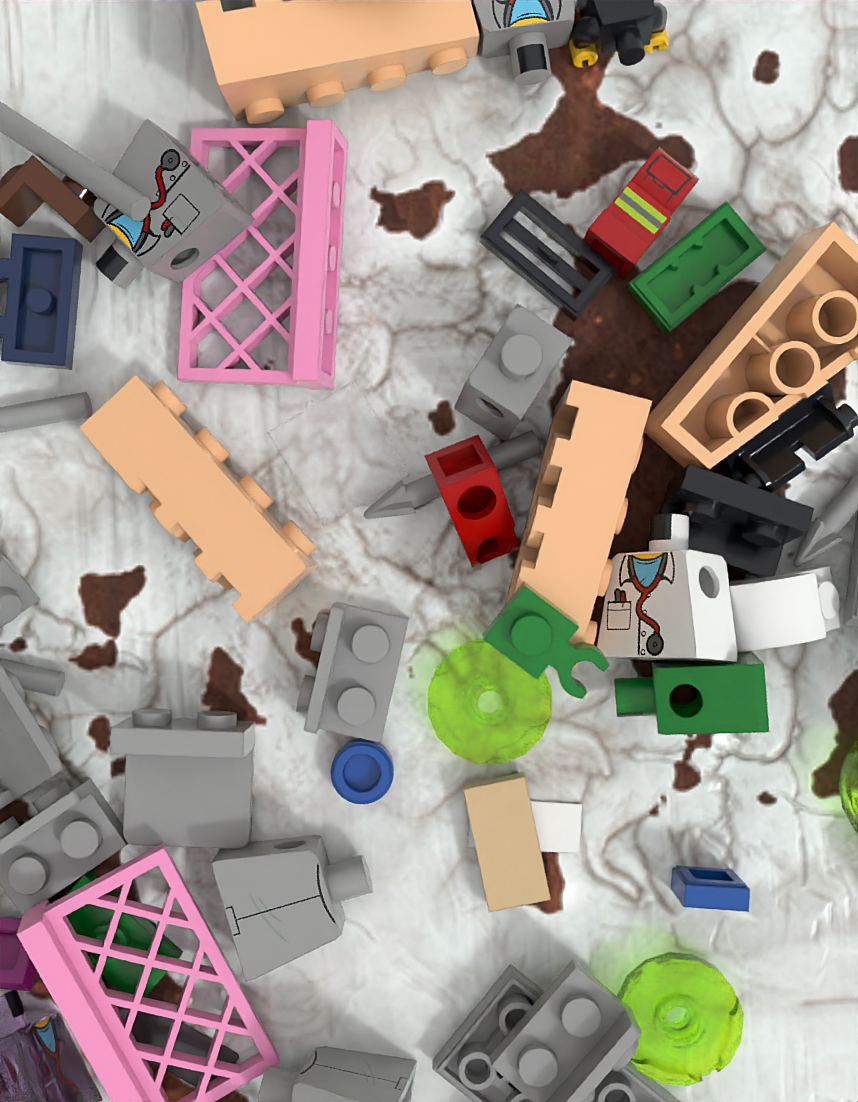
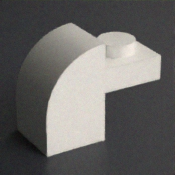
(784, 608)

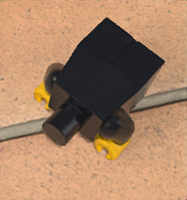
(618, 26)

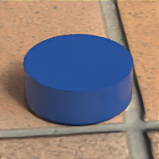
(362, 771)

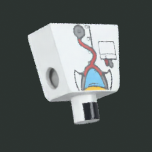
(668, 601)

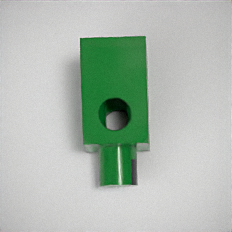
(727, 698)

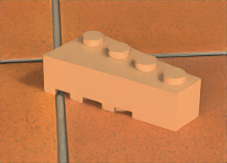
(768, 355)
(580, 500)

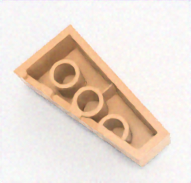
(322, 48)
(201, 496)

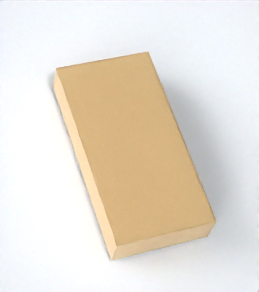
(506, 842)

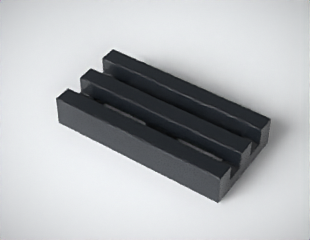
(530, 272)

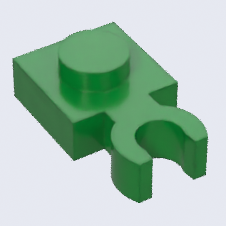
(537, 635)

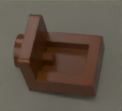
(32, 184)

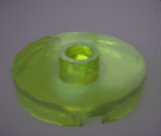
(481, 735)
(705, 1035)

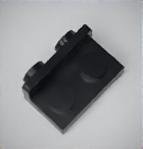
(735, 519)

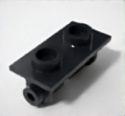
(809, 424)

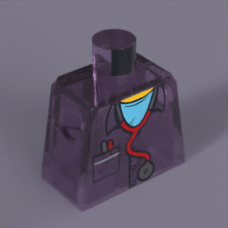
(40, 1058)

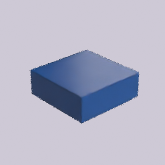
(710, 888)

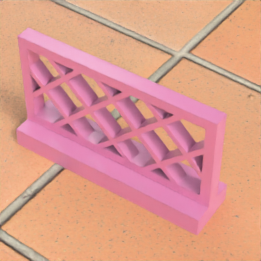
(315, 260)
(92, 1007)

